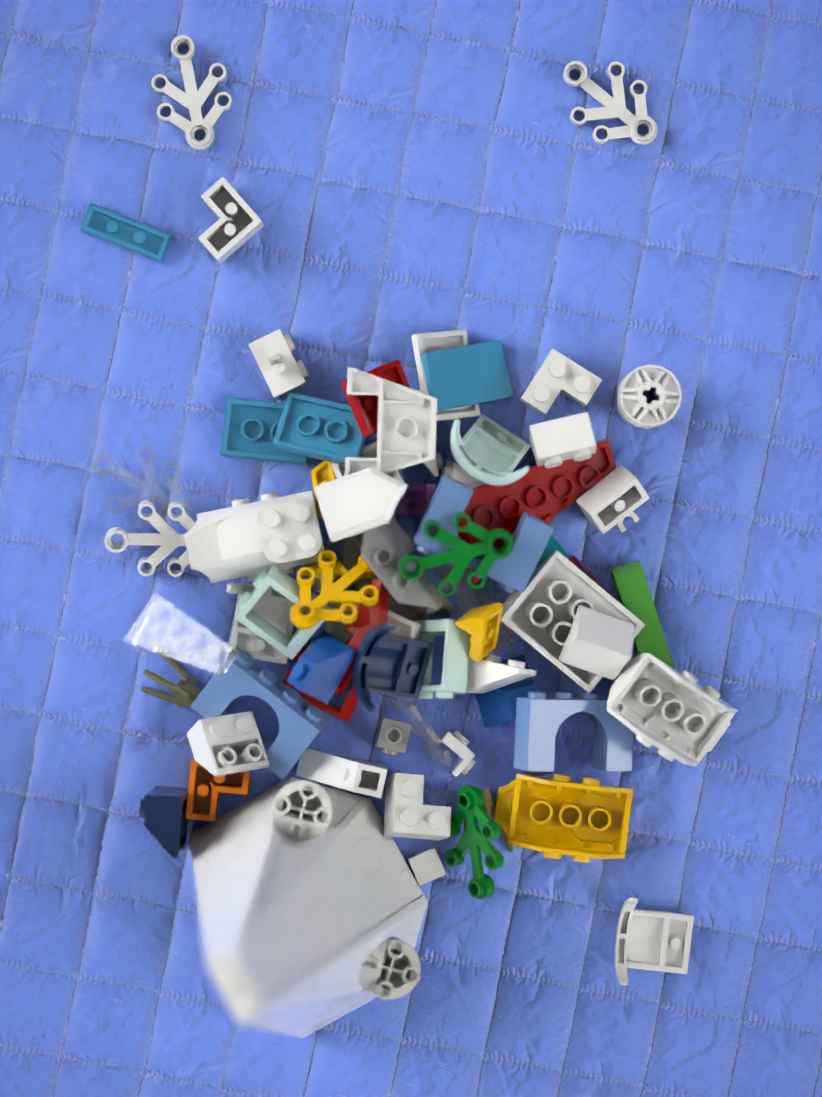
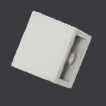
(228, 744)

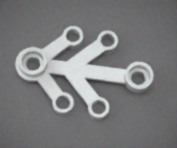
(193, 98)
(613, 106)
(167, 539)

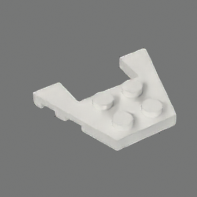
(404, 424)

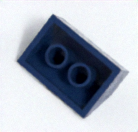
(165, 817)

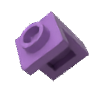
(415, 499)

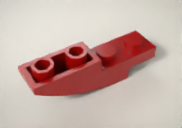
(367, 618)

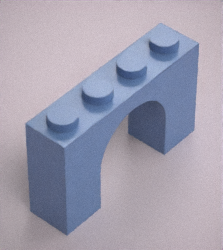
(529, 536)
(541, 717)
(297, 718)

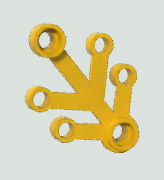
(331, 593)

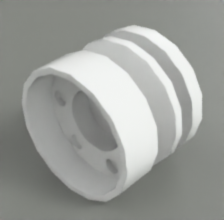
(633, 405)

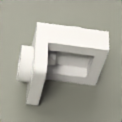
(458, 744)

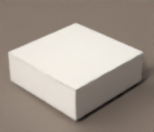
(427, 866)

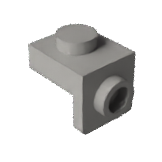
(393, 736)

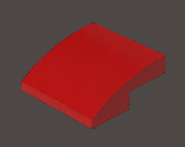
(366, 406)

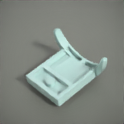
(489, 452)

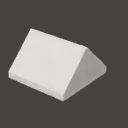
(598, 643)

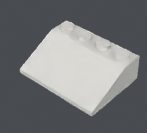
(548, 608)

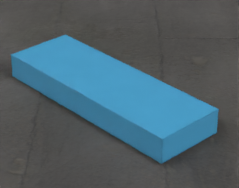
(126, 233)

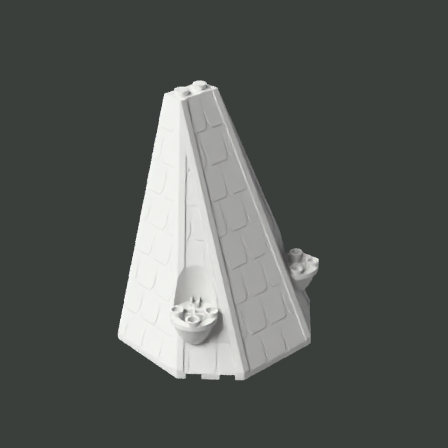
(305, 907)

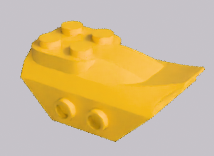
(565, 816)

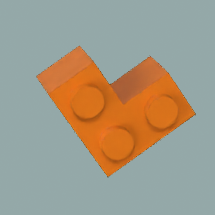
(205, 791)

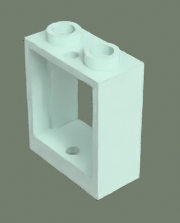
(290, 589)
(454, 659)

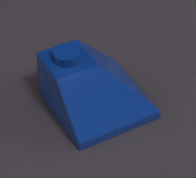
(322, 667)
(500, 704)

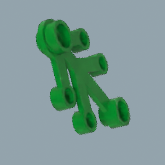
(460, 552)
(470, 807)

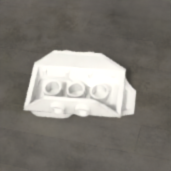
(255, 537)
(669, 709)

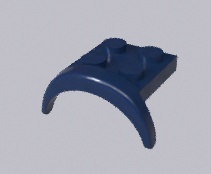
(389, 665)

